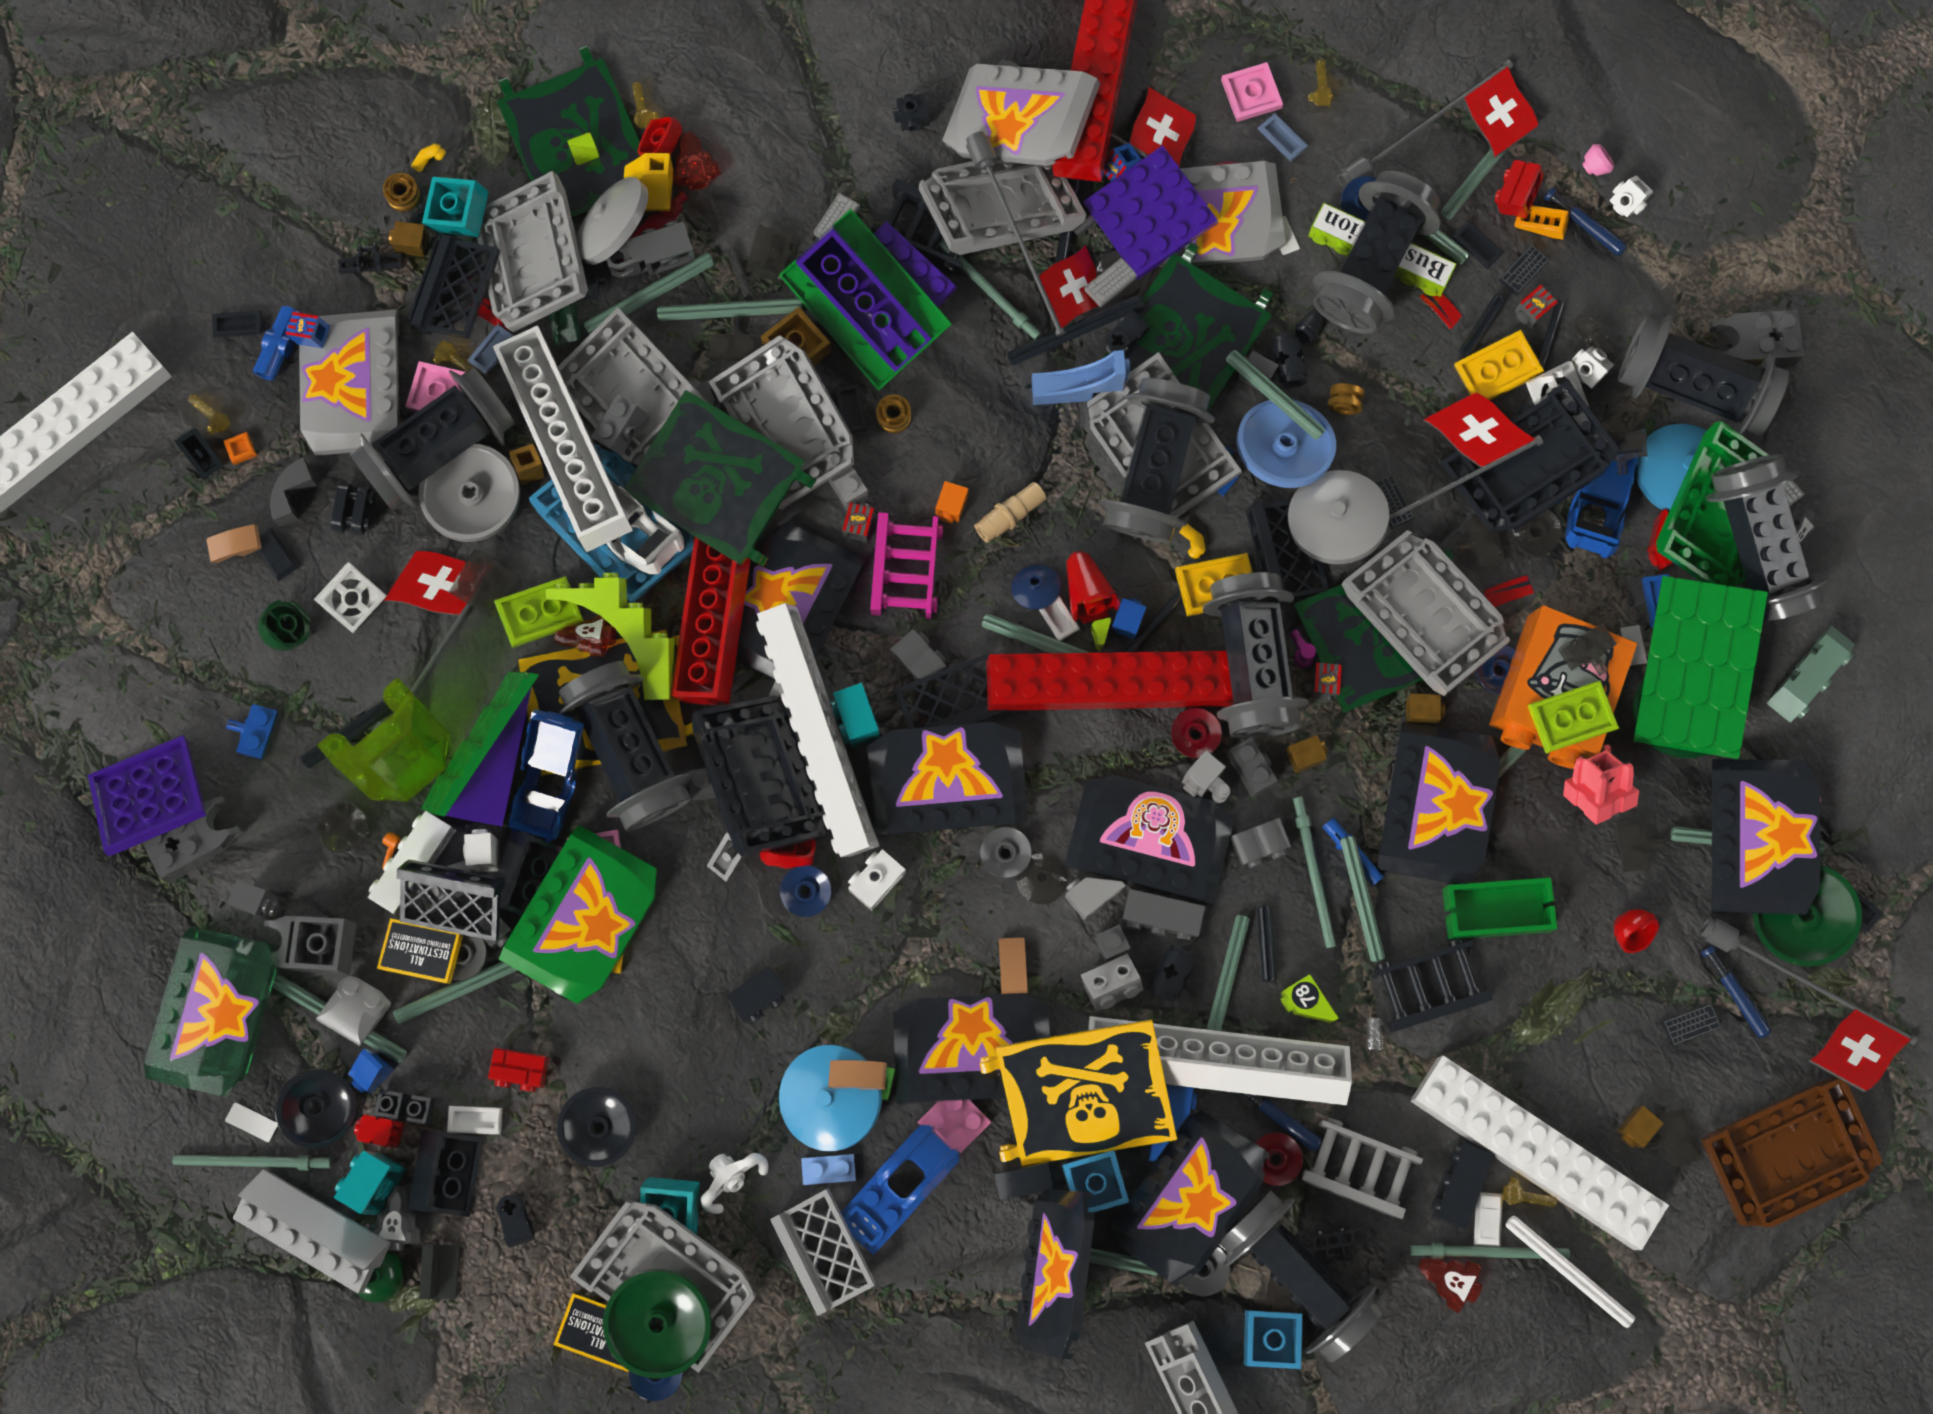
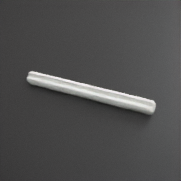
(1570, 1271)

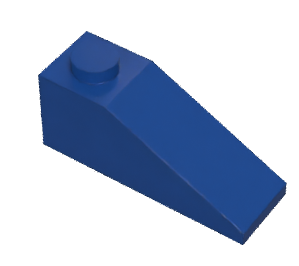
(1181, 1101)

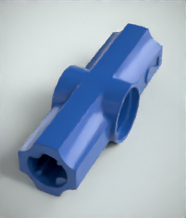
(275, 346)

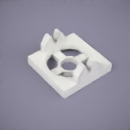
(1564, 370)
(324, 598)

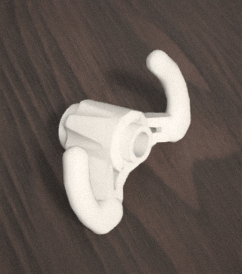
(729, 1177)

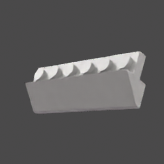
(311, 1230)
(1189, 1372)

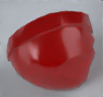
(1635, 930)

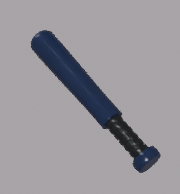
(1595, 229)
(1739, 996)
(1287, 1122)

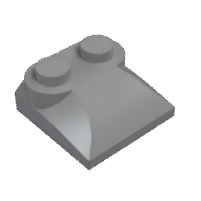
(354, 1009)

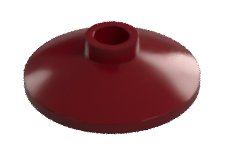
(1200, 721)
(1290, 1158)

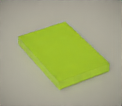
(532, 616)
(1573, 716)

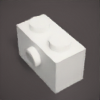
(481, 851)
(876, 879)

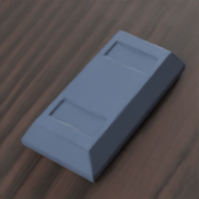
(1282, 137)
(484, 356)

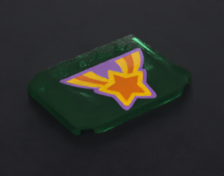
(211, 1012)

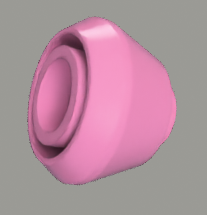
(1598, 161)

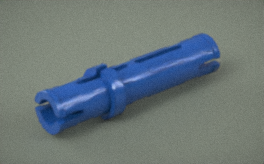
(1336, 832)

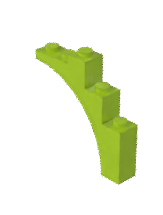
(609, 599)

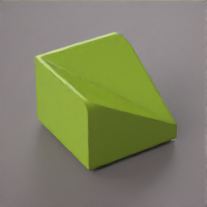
(583, 148)

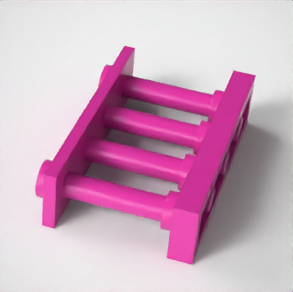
(885, 552)

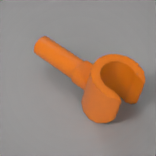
(392, 841)

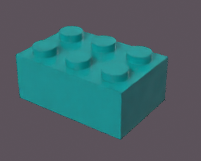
(369, 1182)

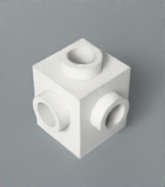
(1630, 196)
(1591, 366)

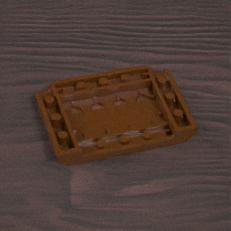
(1793, 1154)

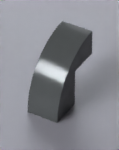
(291, 482)

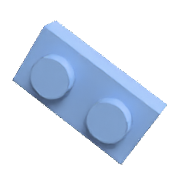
(828, 1169)

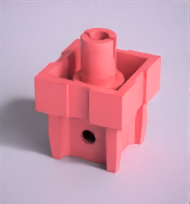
(1601, 788)

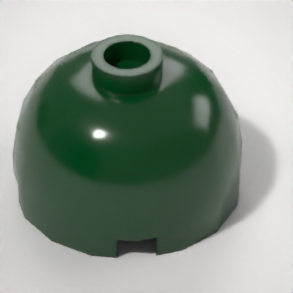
(284, 625)
(385, 1280)

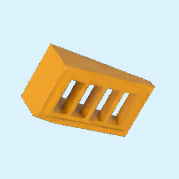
(1541, 228)

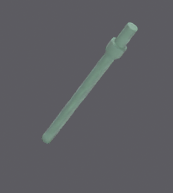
(1020, 319)
(1304, 823)
(302, 1162)
(1438, 1251)

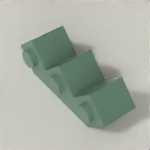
(1811, 674)

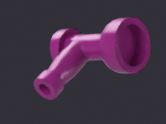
(1305, 654)

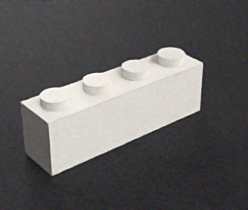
(422, 845)

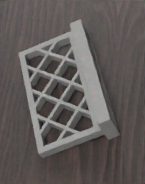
(803, 1262)

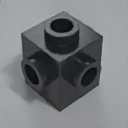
(911, 112)

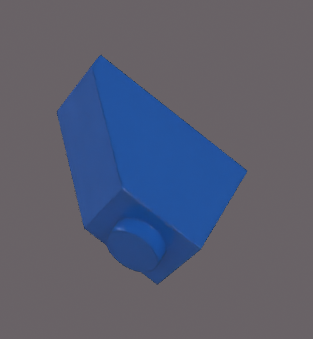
(369, 1071)

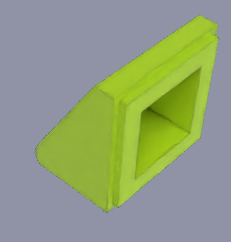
(1099, 632)

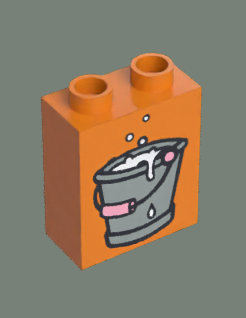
(1541, 672)

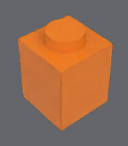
(951, 502)

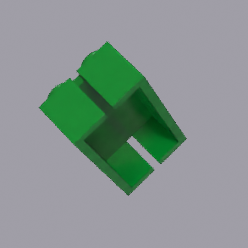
(1499, 908)

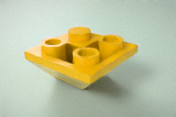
(656, 173)

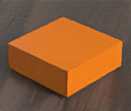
(240, 448)

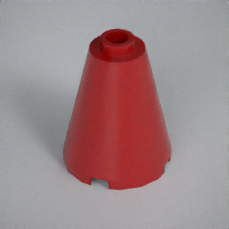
(1088, 589)

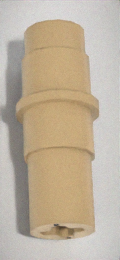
(1010, 512)

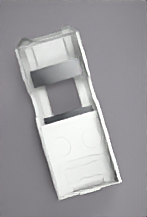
(661, 545)

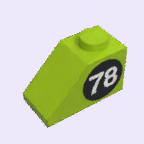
(1307, 1001)

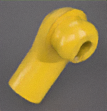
(427, 153)
(1196, 541)

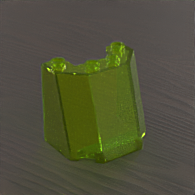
(398, 754)

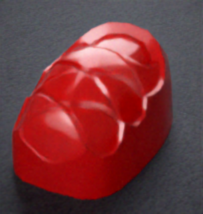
(660, 136)
(790, 856)

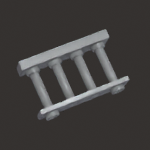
(1341, 1184)

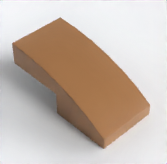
(234, 542)
(1012, 965)
(857, 1074)

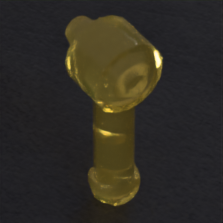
(1323, 94)
(643, 116)
(445, 351)
(217, 421)
(1514, 1194)

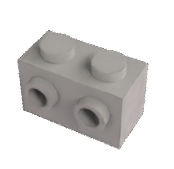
(1112, 982)

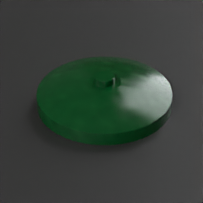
(1822, 933)
(657, 1323)

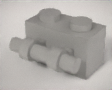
(1205, 776)

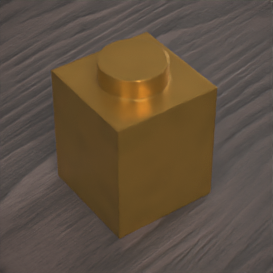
(409, 238)
(527, 464)
(1424, 709)
(1307, 754)
(1639, 1127)

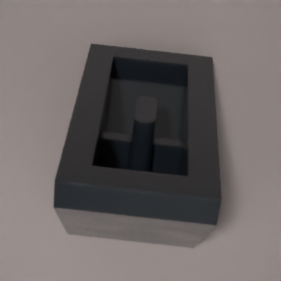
(199, 452)

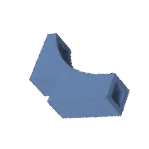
(1081, 382)

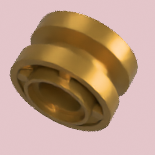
(399, 182)
(1346, 399)
(890, 403)

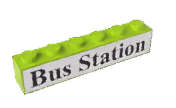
(1417, 267)

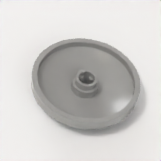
(611, 220)
(471, 495)
(1339, 517)

